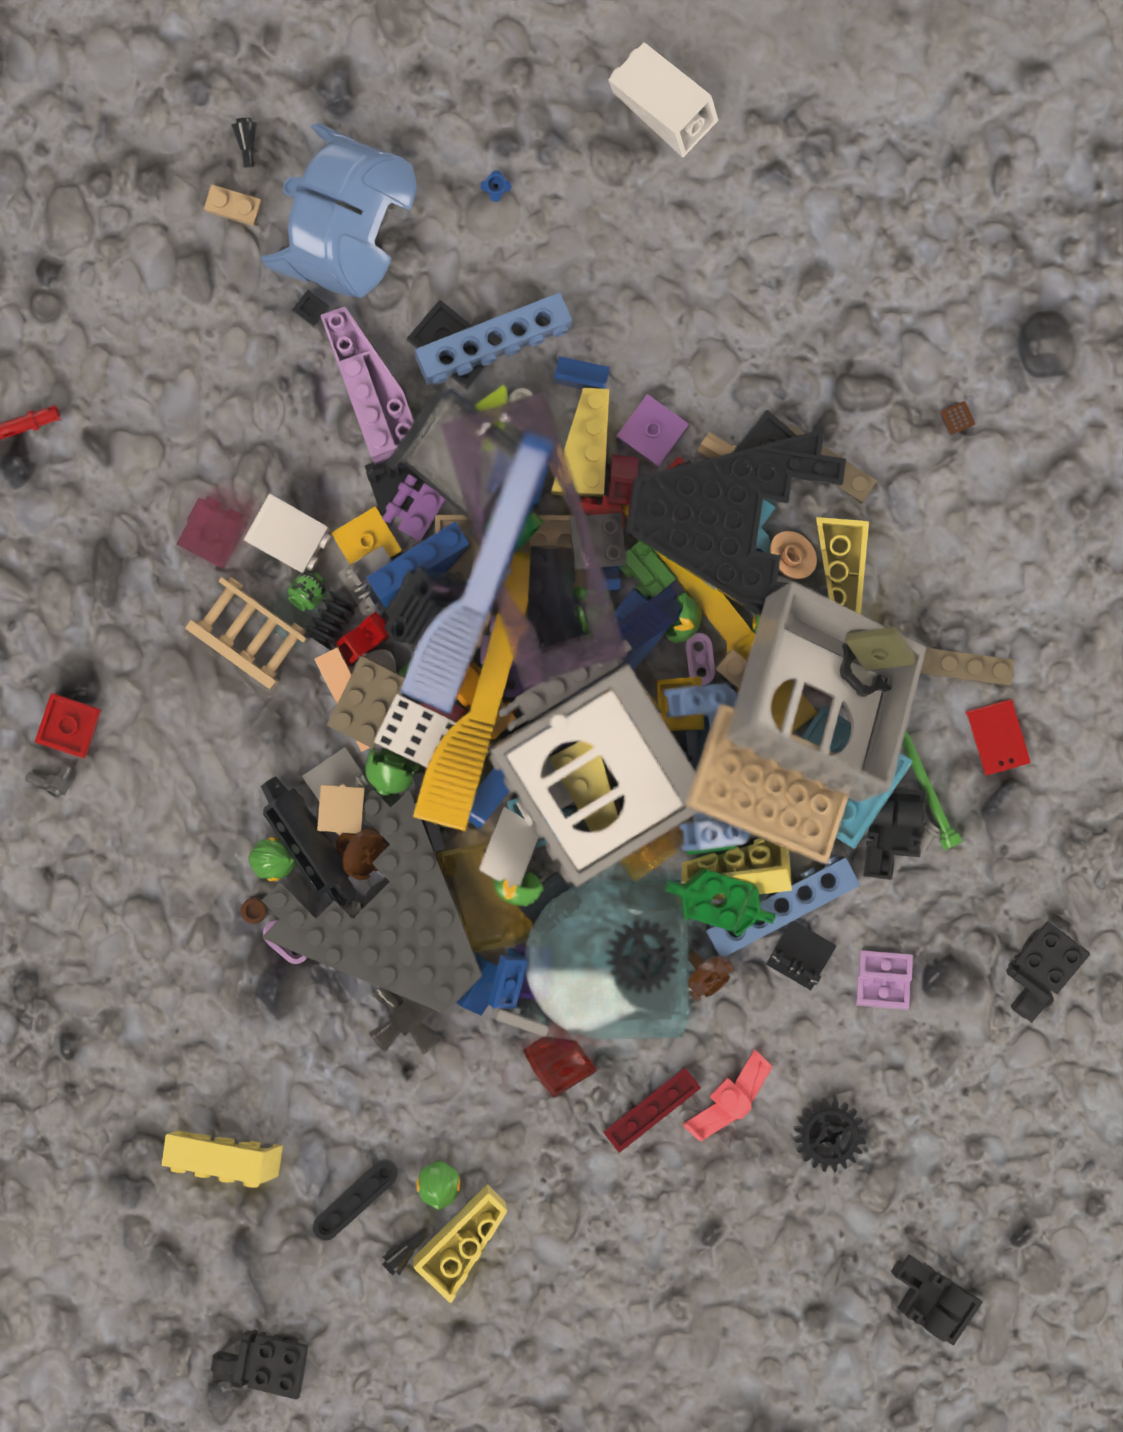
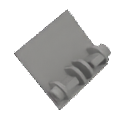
(355, 579)
(337, 770)

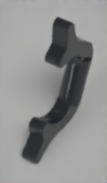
(853, 681)

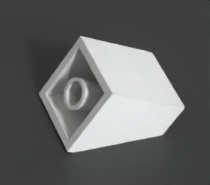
(288, 534)

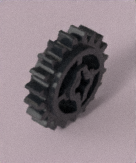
(653, 954)
(838, 1130)

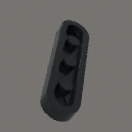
(355, 1199)

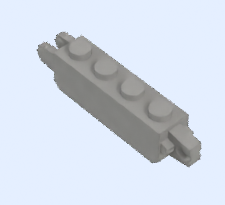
(559, 688)

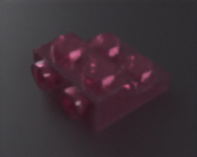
(212, 531)

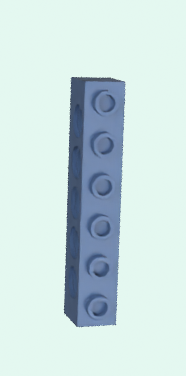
(550, 308)
(843, 882)

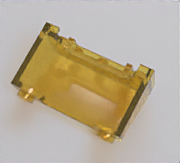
(485, 916)

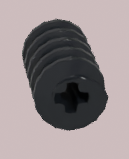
(331, 619)

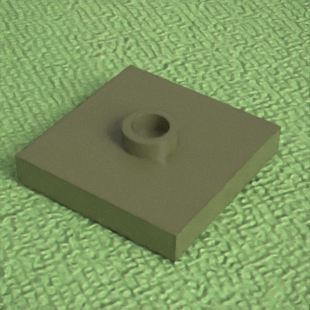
(880, 648)

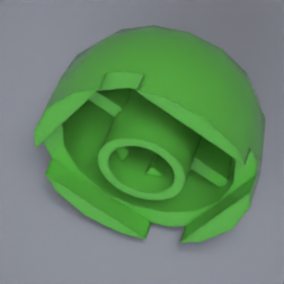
(389, 771)

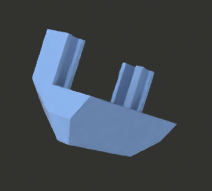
(705, 830)

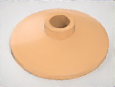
(796, 552)

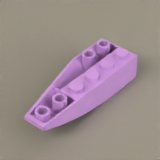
(370, 385)

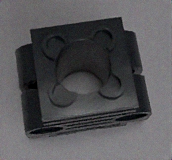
(420, 601)

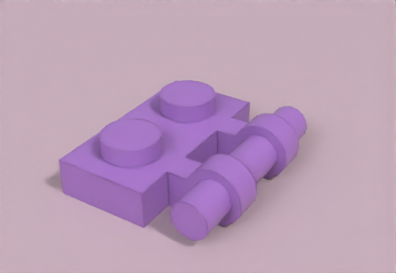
(421, 512)

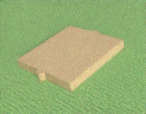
(340, 809)

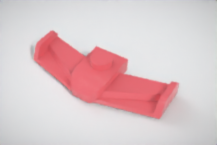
(731, 1098)

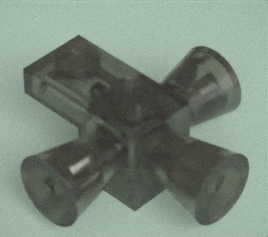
(404, 1018)

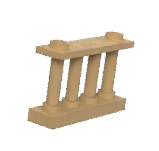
(246, 658)

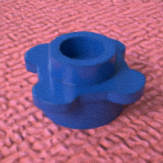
(495, 178)

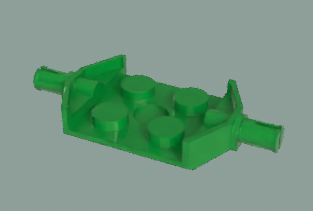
(735, 913)

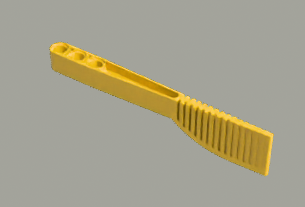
(737, 637)
(460, 756)

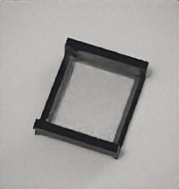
(427, 455)

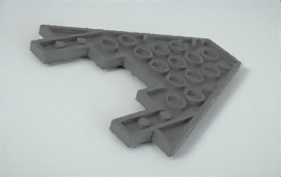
(406, 935)

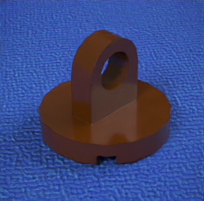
(360, 852)
(708, 976)

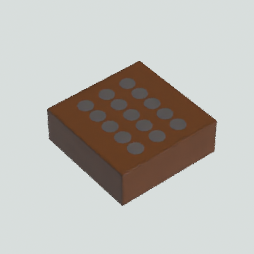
(957, 418)

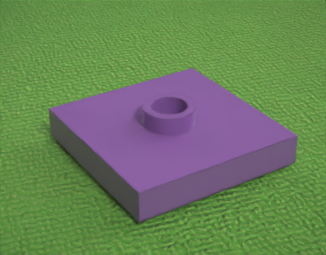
(652, 430)

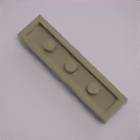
(855, 481)
(967, 666)

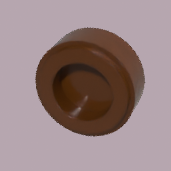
(254, 911)

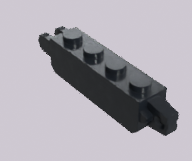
(308, 847)

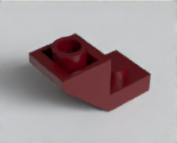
(622, 472)

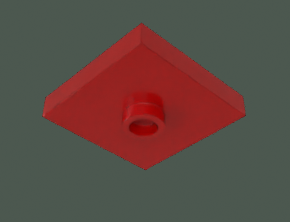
(68, 725)

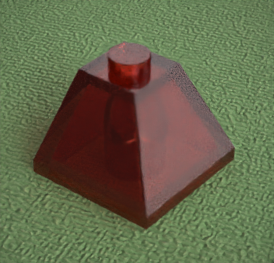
(559, 1063)

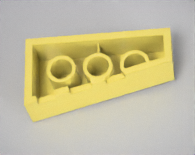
(587, 444)
(844, 558)
(588, 784)
(760, 864)
(221, 1158)
(460, 1243)

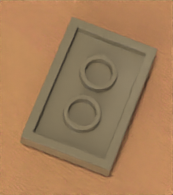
(366, 701)

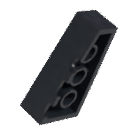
(552, 595)

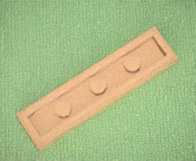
(336, 674)

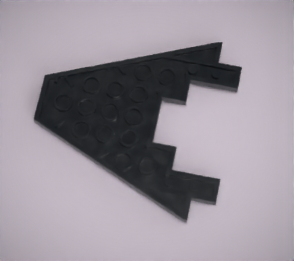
(711, 512)

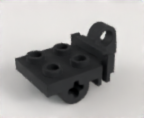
(895, 832)
(1044, 965)
(935, 1300)
(265, 1363)

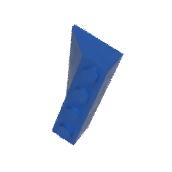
(435, 554)

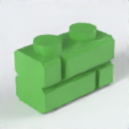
(647, 570)

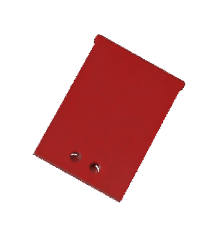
(998, 737)

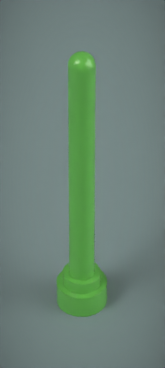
(948, 836)

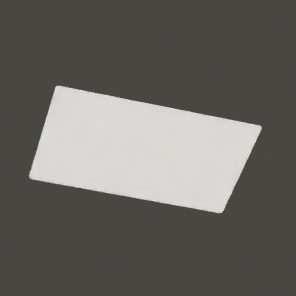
(509, 849)

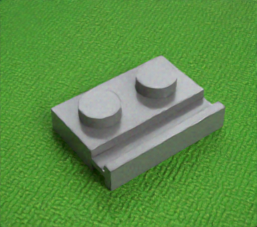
(534, 1023)

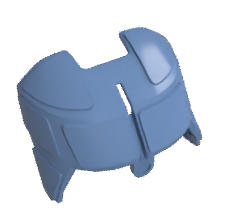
(331, 241)

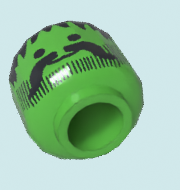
(307, 591)

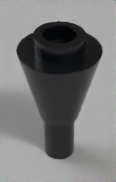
(245, 135)
(398, 1258)

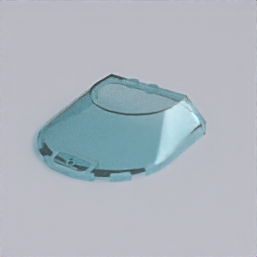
(569, 960)

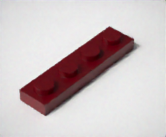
(651, 1109)

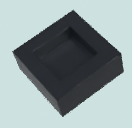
(310, 308)

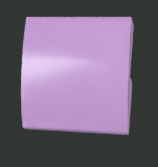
(884, 980)

